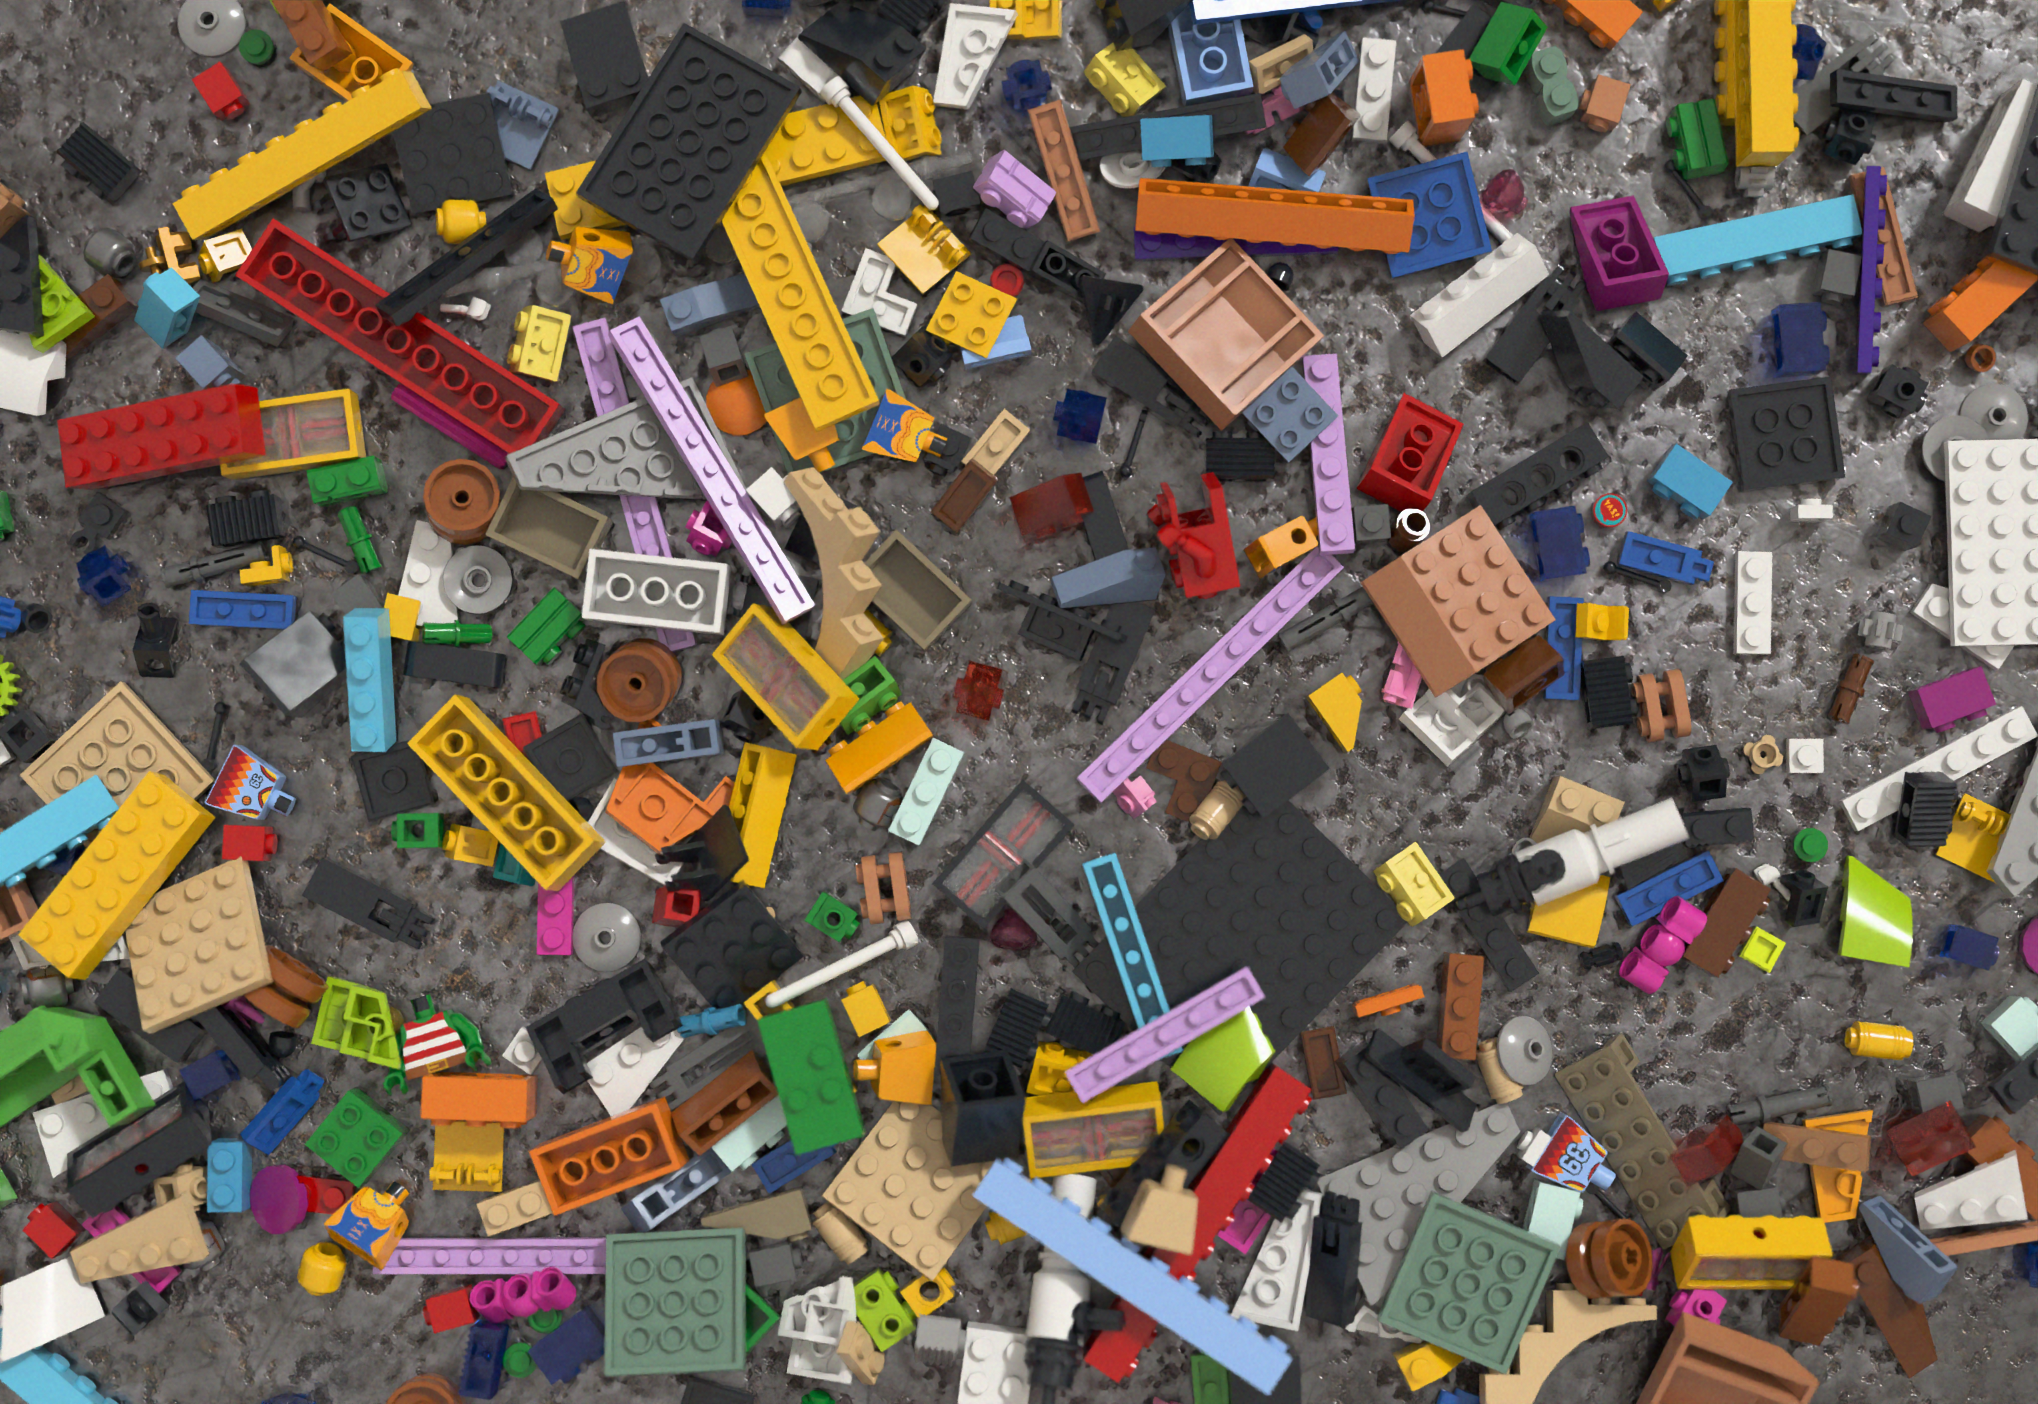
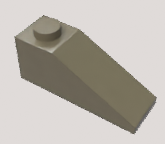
(770, 1216)

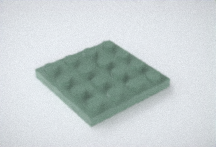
(778, 388)
(1468, 1282)
(675, 1302)

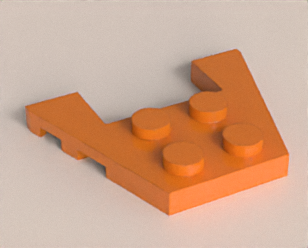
(658, 806)

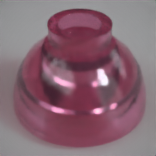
(1505, 193)
(1012, 933)

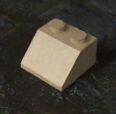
(1573, 807)

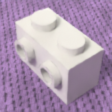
(774, 499)

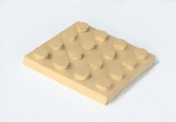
(120, 744)
(197, 946)
(907, 1191)

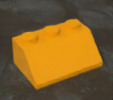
(363, 67)
(878, 747)

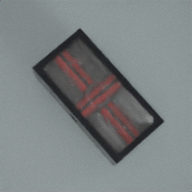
(1018, 830)
(135, 1154)

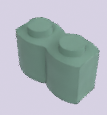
(1548, 79)

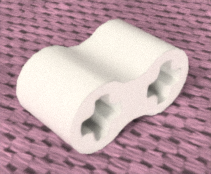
(806, 67)

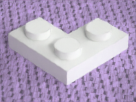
(870, 292)

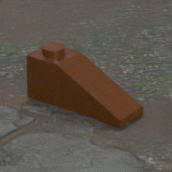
(110, 306)

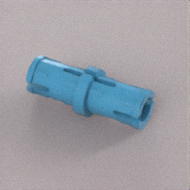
(712, 1021)

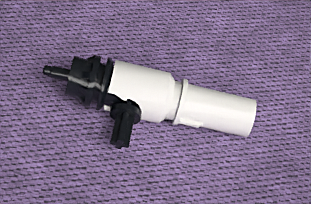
(1574, 860)
(1062, 1306)

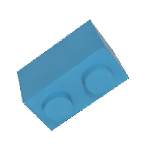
(1177, 139)
(1688, 482)
(229, 1175)

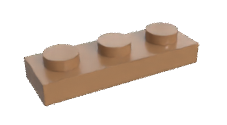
(1823, 1146)

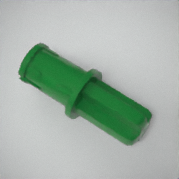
(359, 539)
(456, 633)

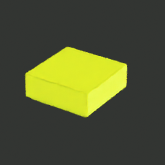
(1761, 949)

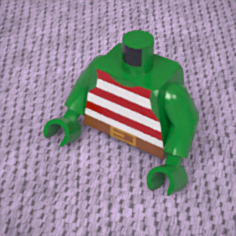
(434, 1044)

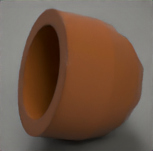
(1984, 353)

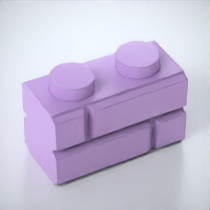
(1014, 190)

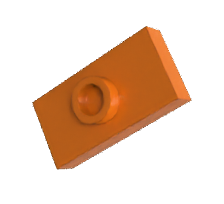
(1387, 1002)

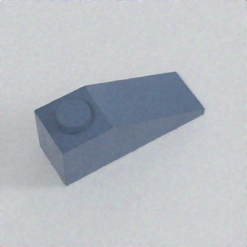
(1319, 71)
(708, 304)
(1113, 579)
(668, 743)
(675, 1191)
(1908, 1254)

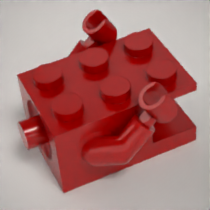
(1198, 541)

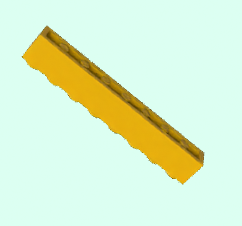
(301, 155)

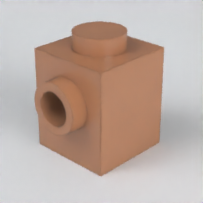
(1603, 103)

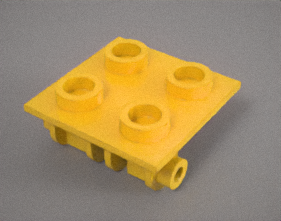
(924, 248)
(971, 315)
(1974, 835)
(468, 1157)

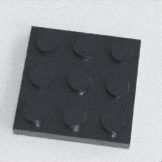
(453, 154)
(1786, 434)
(731, 948)

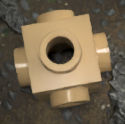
(183, 1179)

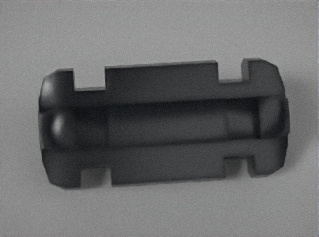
(1601, 955)

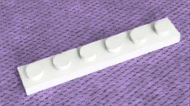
(1952, 759)

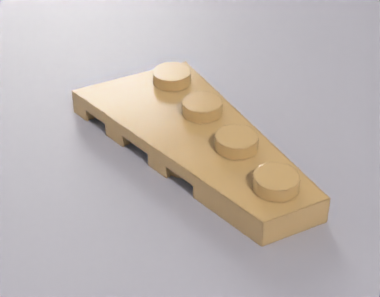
(151, 1241)

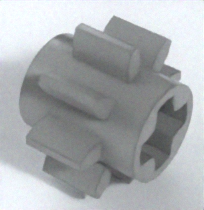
(1755, 180)
(1880, 630)

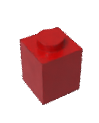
(221, 92)
(249, 842)
(675, 907)
(53, 1228)
(450, 1309)

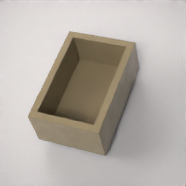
(549, 528)
(915, 591)

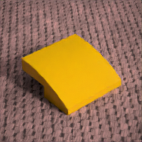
(1035, 18)
(1573, 917)

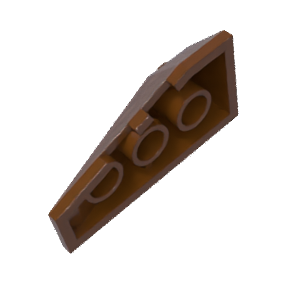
(1892, 1313)

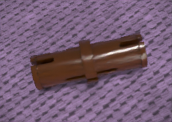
(1851, 688)

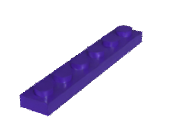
(1174, 247)
(1871, 255)

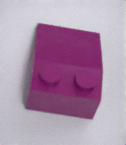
(1617, 253)

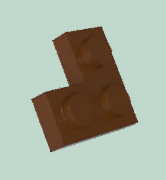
(1191, 770)

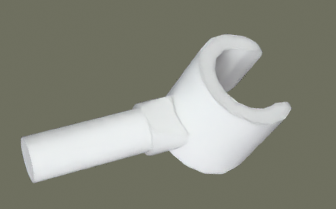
(477, 309)
(1768, 874)

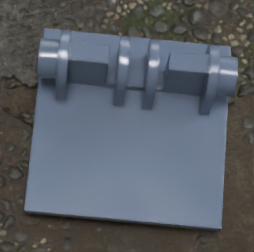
(521, 122)
(1289, 414)

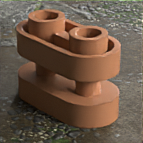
(1651, 722)
(869, 874)

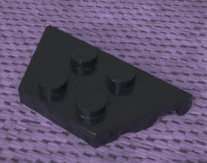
(20, 280)

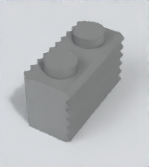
(939, 1340)

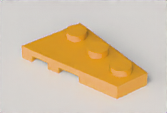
(1835, 1188)

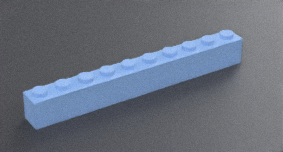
(1133, 1275)

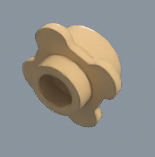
(1772, 758)

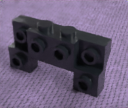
(599, 1016)

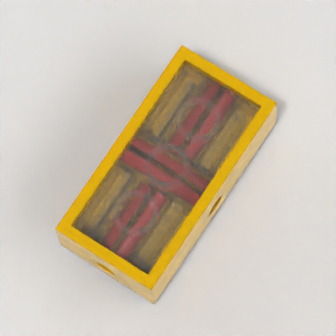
(305, 434)
(785, 677)
(1091, 1135)
(1746, 1251)

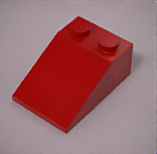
(1410, 455)

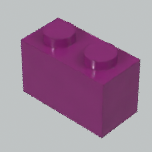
(1951, 699)

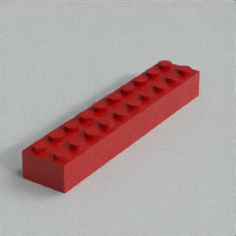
(413, 353)
(1218, 1187)

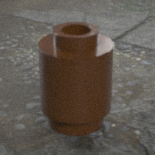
(1409, 530)

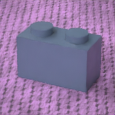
(209, 364)

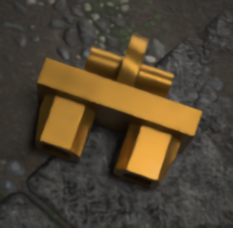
(169, 246)

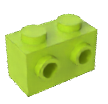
(882, 1309)

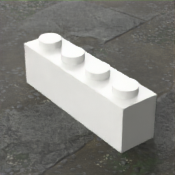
(1479, 294)

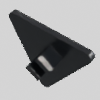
(1106, 303)

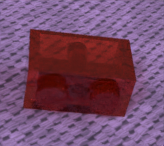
(1052, 504)
(1931, 1138)
(1707, 1150)

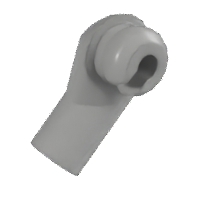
(301, 194)

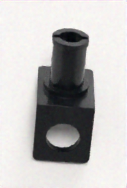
(1278, 30)
(154, 641)

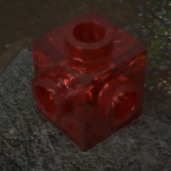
(979, 698)

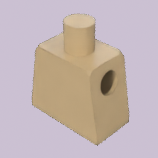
(1163, 1213)

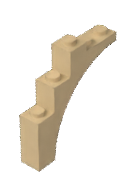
(848, 584)
(1568, 1324)

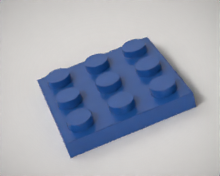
(1446, 213)

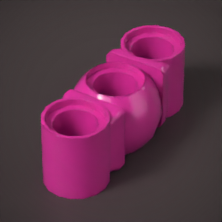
(1663, 945)
(523, 1295)

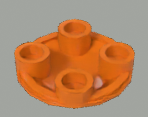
(736, 406)

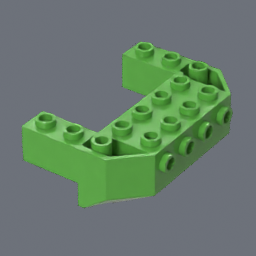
(52, 1050)

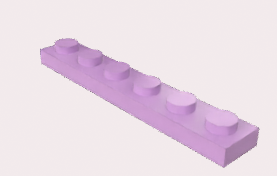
(1330, 461)
(1164, 1034)

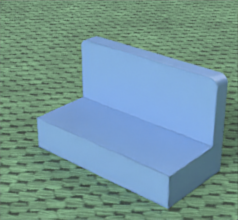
(1282, 172)
(1009, 345)

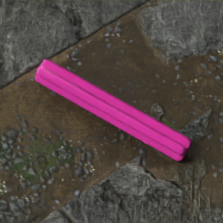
(449, 426)

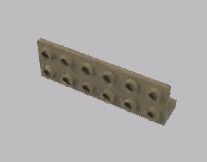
(1636, 1141)

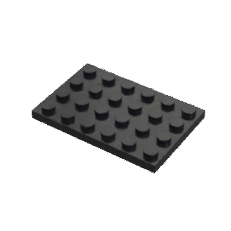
(689, 142)

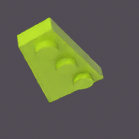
(60, 309)

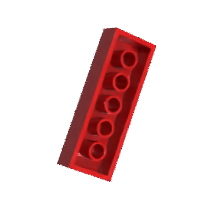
(161, 437)

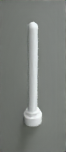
(837, 93)
(1408, 140)
(901, 937)

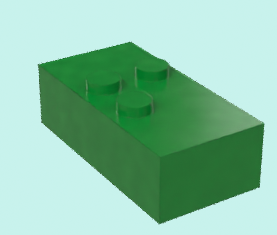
(811, 1076)

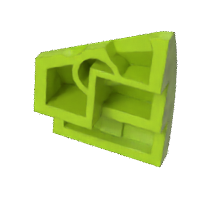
(1874, 917)
(356, 1023)
(1225, 1058)

